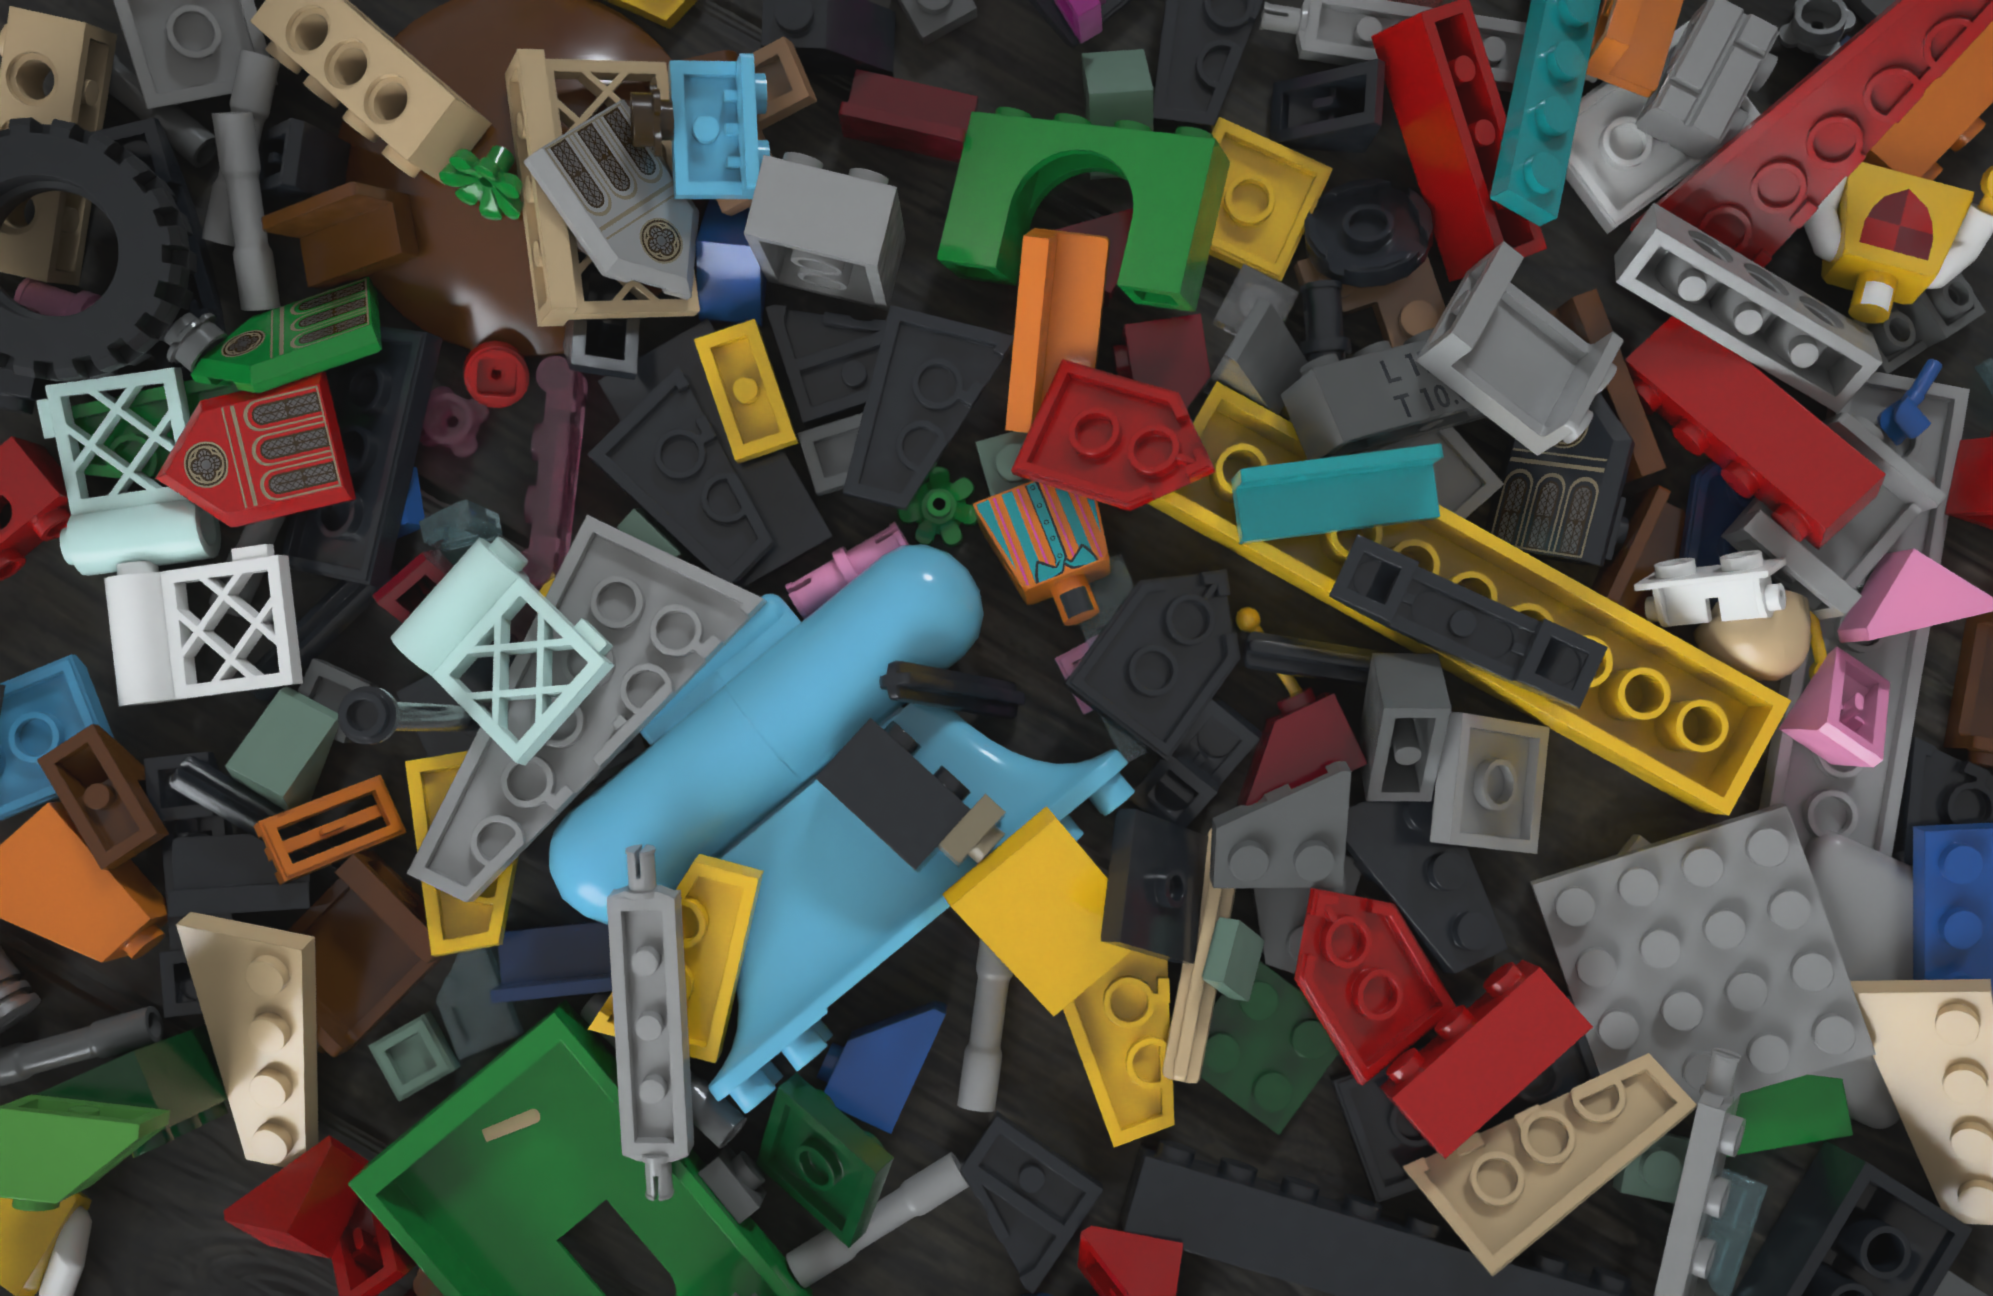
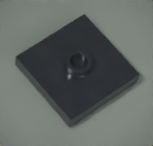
(1154, 887)

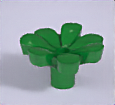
(486, 182)
(944, 521)

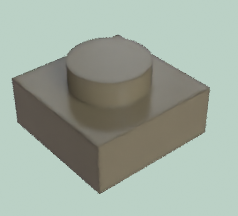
(975, 833)

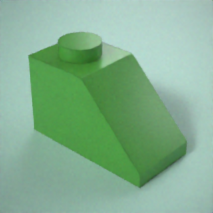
(66, 1145)

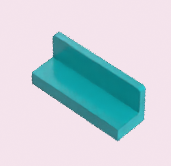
(1336, 493)

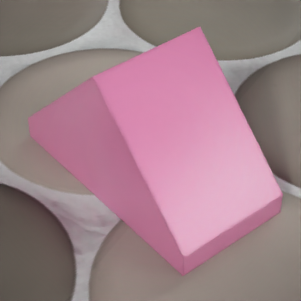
(1910, 594)
(1842, 712)

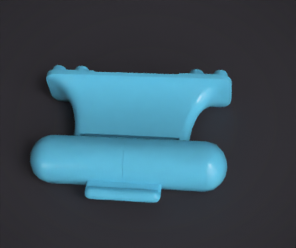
(738, 783)

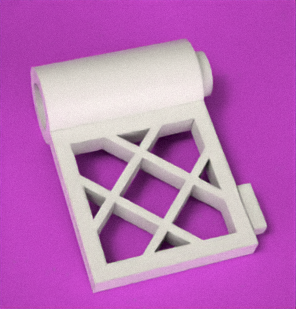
(154, 628)

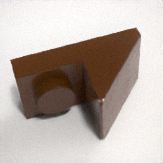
(104, 795)

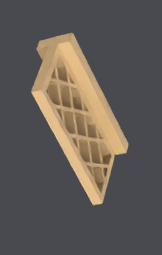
(550, 242)

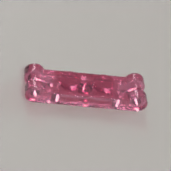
(558, 449)

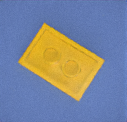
(1040, 911)

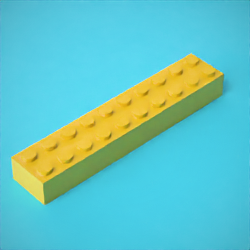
(1654, 699)

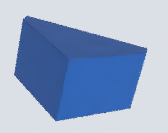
(727, 272)

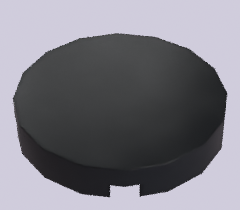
(1368, 233)

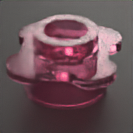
(441, 407)

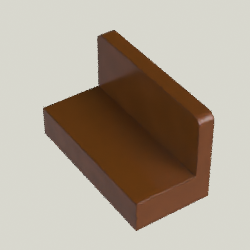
(348, 232)
(1652, 538)

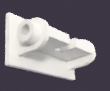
(1740, 584)

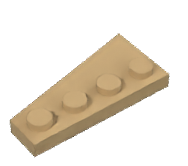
(263, 1029)
(1939, 1070)
(1547, 1160)

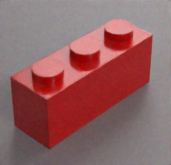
(1484, 1055)

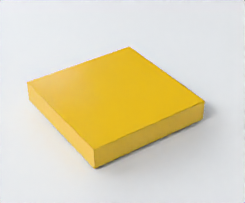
(1263, 200)

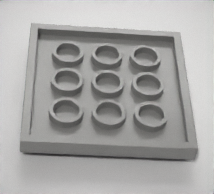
(1704, 951)

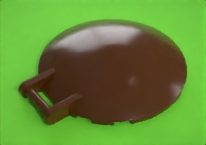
(470, 269)

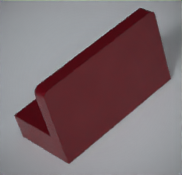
(907, 115)

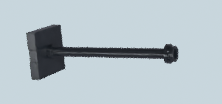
(441, 724)

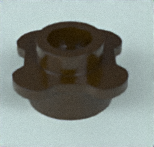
(651, 119)

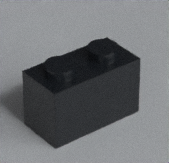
(895, 792)

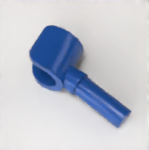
(1903, 416)

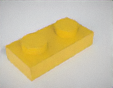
(746, 391)

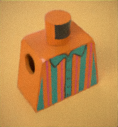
(1048, 545)

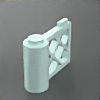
(132, 525)
(475, 608)

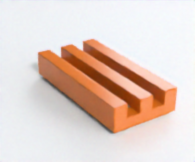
(279, 850)

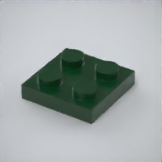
(1267, 1049)
(823, 1159)

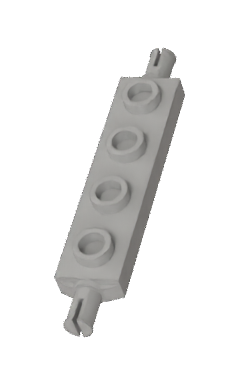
(1342, 32)
(650, 1022)
(1701, 1186)

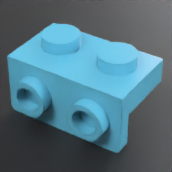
(716, 127)

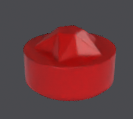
(496, 374)

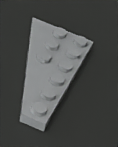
(663, 630)

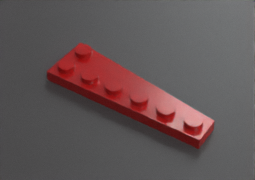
(1823, 127)

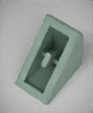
(1117, 89)
(286, 749)

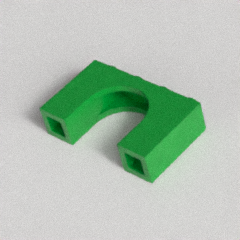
(1018, 159)

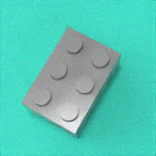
(826, 229)

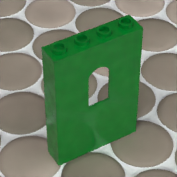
(493, 1211)

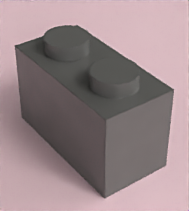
(1403, 726)

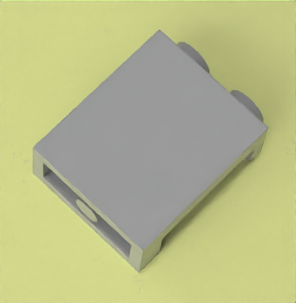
(1517, 357)
(1840, 565)

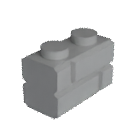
(1709, 78)

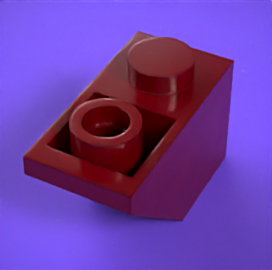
(1165, 354)

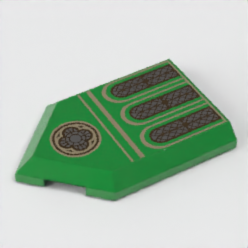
(297, 340)

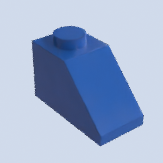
(881, 1064)

